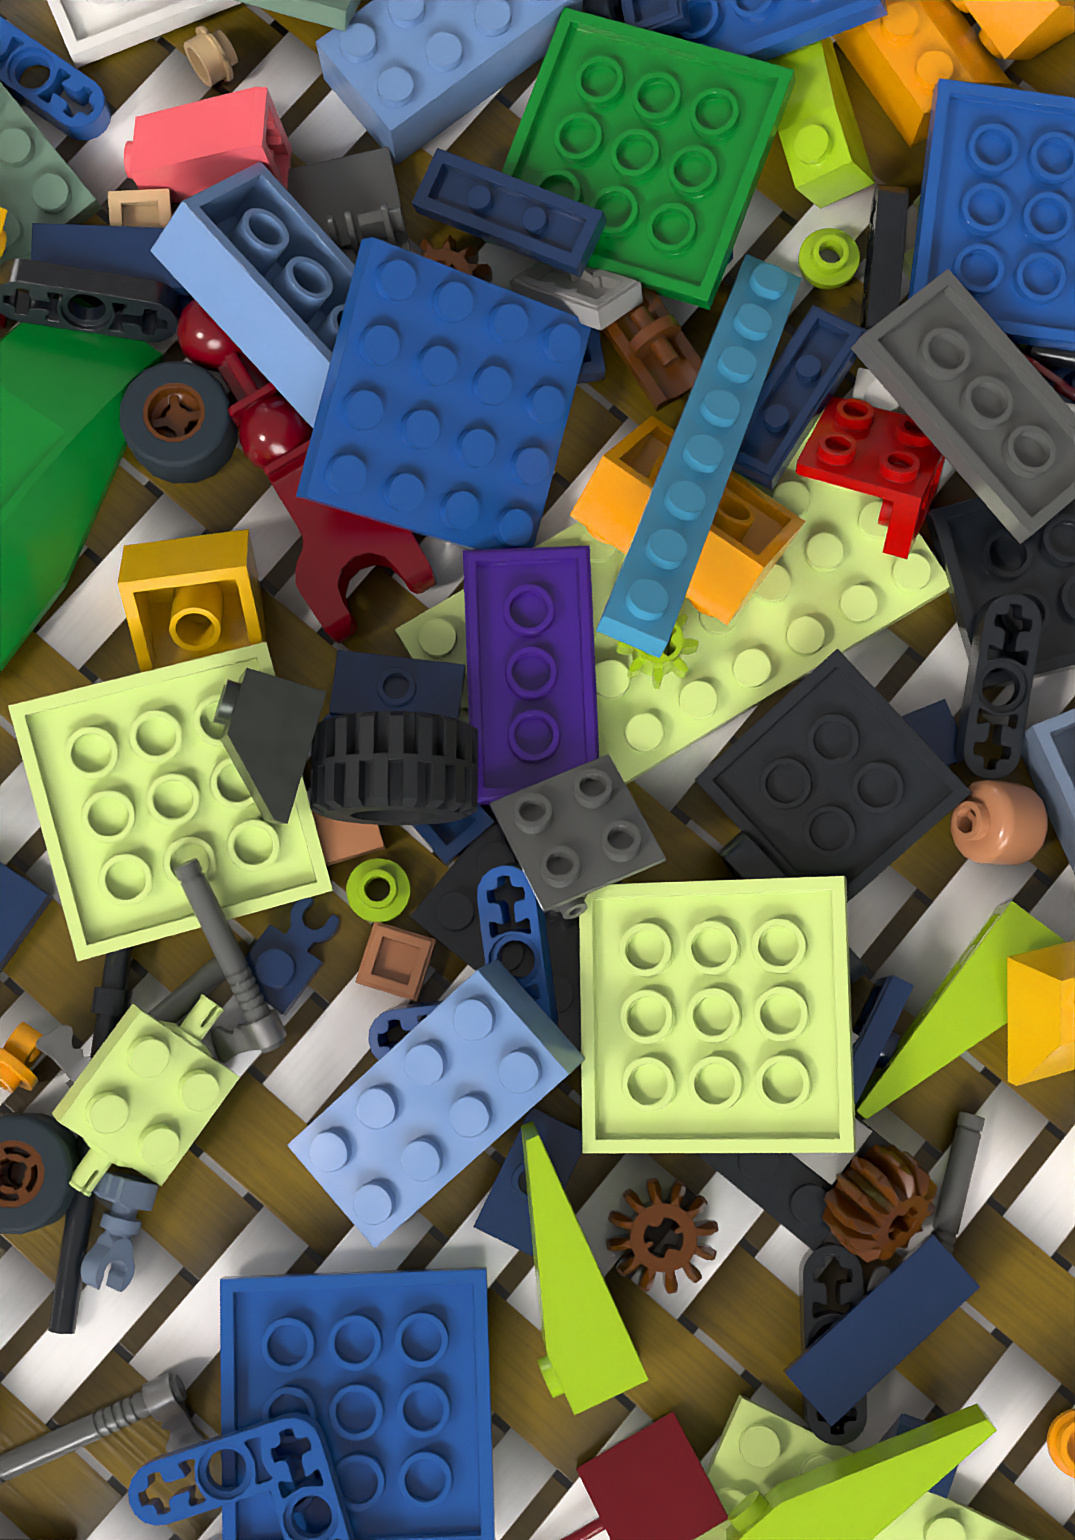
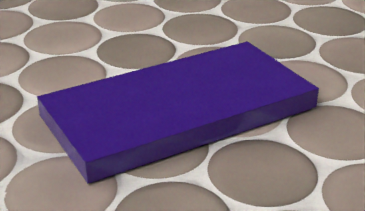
(530, 664)

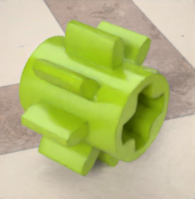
(665, 664)

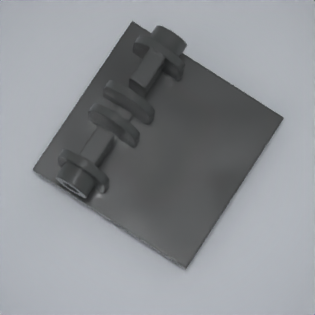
(352, 199)
(577, 834)

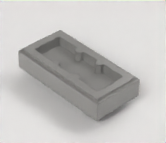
(594, 298)

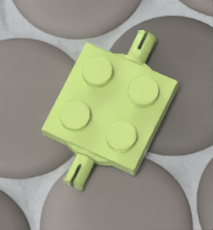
(145, 1095)

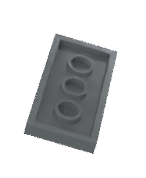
(977, 402)

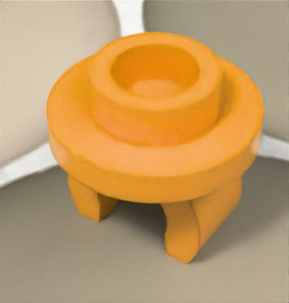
(18, 1057)

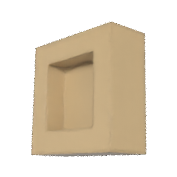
(140, 208)

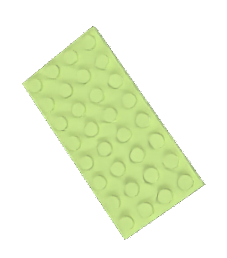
(819, 596)

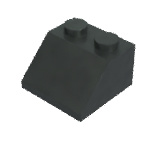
(269, 736)

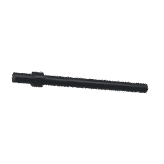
(110, 1004)

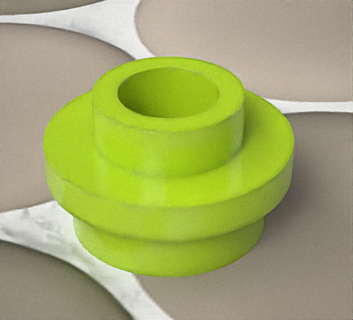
(825, 274)
(382, 910)

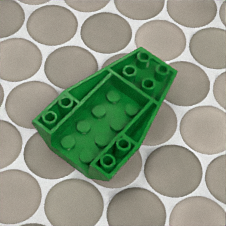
(55, 458)

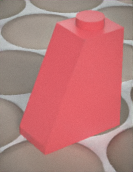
(207, 142)

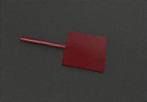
(650, 1488)

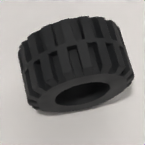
(394, 768)

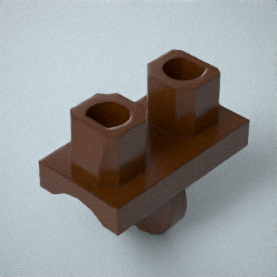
(655, 350)

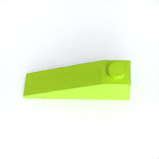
(821, 128)
(961, 1009)
(580, 1324)
(862, 1490)

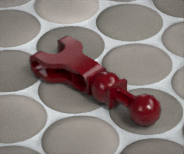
(278, 441)

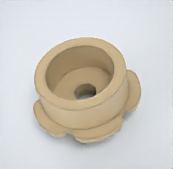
(211, 56)

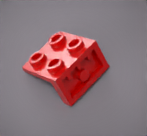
(877, 456)

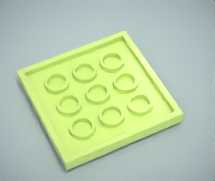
(139, 783)
(717, 1017)

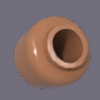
(999, 823)

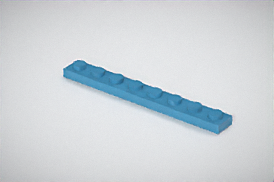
(699, 459)

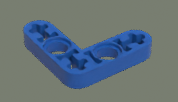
(20, 52)
(538, 983)
(264, 1473)

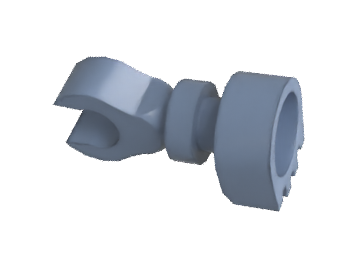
(115, 1245)

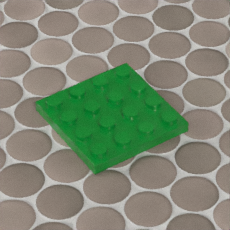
(657, 141)

